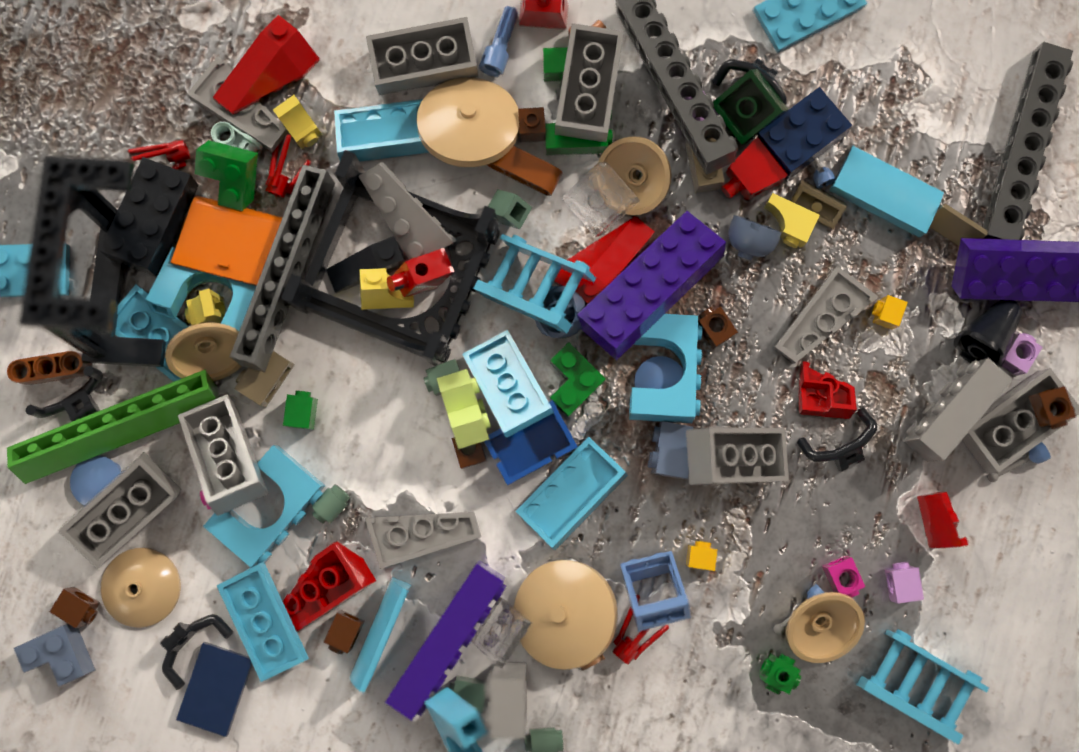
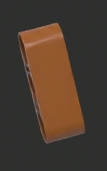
(528, 170)
(38, 365)

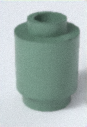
(330, 504)
(544, 740)

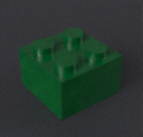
(749, 106)

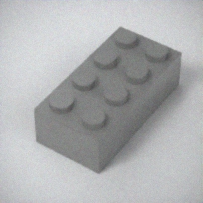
(422, 56)
(588, 82)
(957, 409)
(1011, 425)
(222, 455)
(736, 455)
(120, 510)
(507, 701)

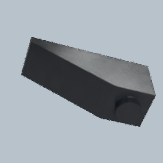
(375, 256)

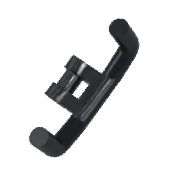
(768, 74)
(70, 402)
(848, 453)
(180, 636)

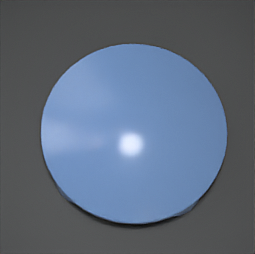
(658, 373)
(91, 477)

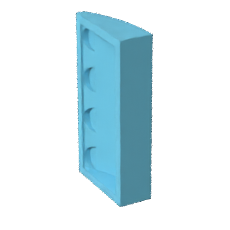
(379, 131)
(887, 192)
(571, 493)
(379, 633)

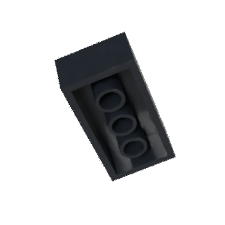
(149, 217)

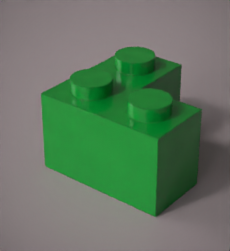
(233, 169)
(581, 379)

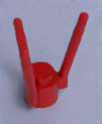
(175, 152)
(276, 182)
(629, 649)

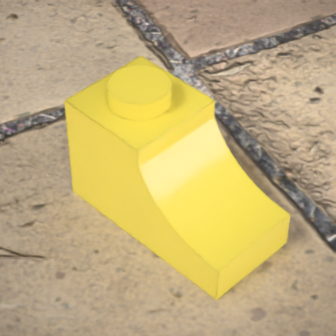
(297, 122)
(794, 220)
(377, 295)
(205, 308)

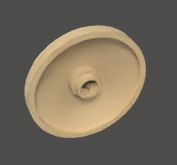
(468, 122)
(569, 614)

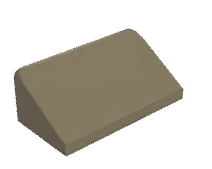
(820, 202)
(955, 225)

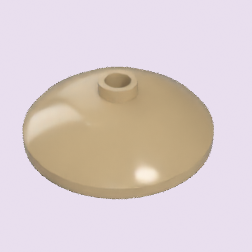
(641, 154)
(203, 348)
(156, 583)
(825, 627)

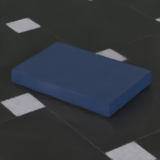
(215, 689)

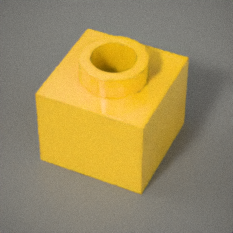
(889, 312)
(701, 556)

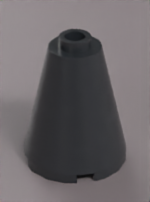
(990, 333)

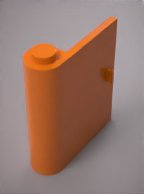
(225, 240)

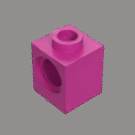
(836, 568)

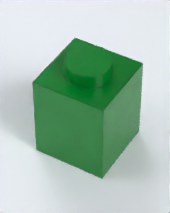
(300, 410)

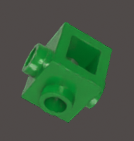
(773, 667)

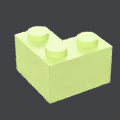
(464, 411)

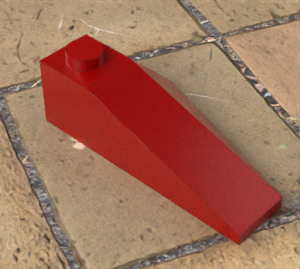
(270, 62)
(608, 257)
(328, 582)

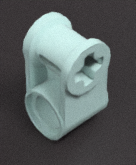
(237, 138)

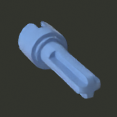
(495, 55)

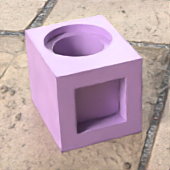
(1030, 352)
(904, 583)

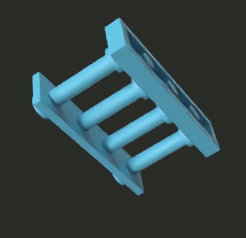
(534, 307)
(923, 711)

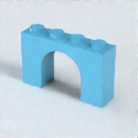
(176, 282)
(677, 402)
(299, 491)
(456, 721)

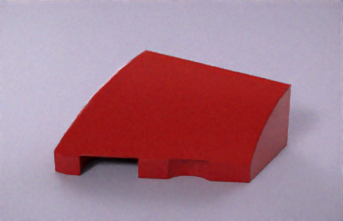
(824, 395)
(940, 521)

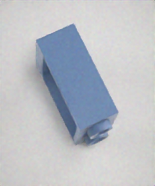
(659, 612)

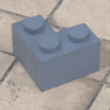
(670, 452)
(61, 649)

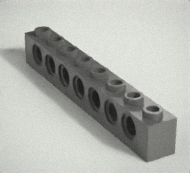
(1058, 63)
(709, 154)
(286, 257)

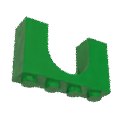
(553, 70)

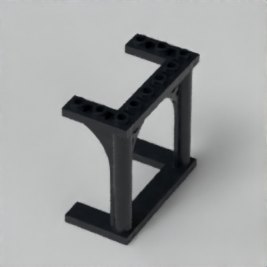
(475, 228)
(92, 322)

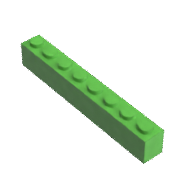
(109, 428)

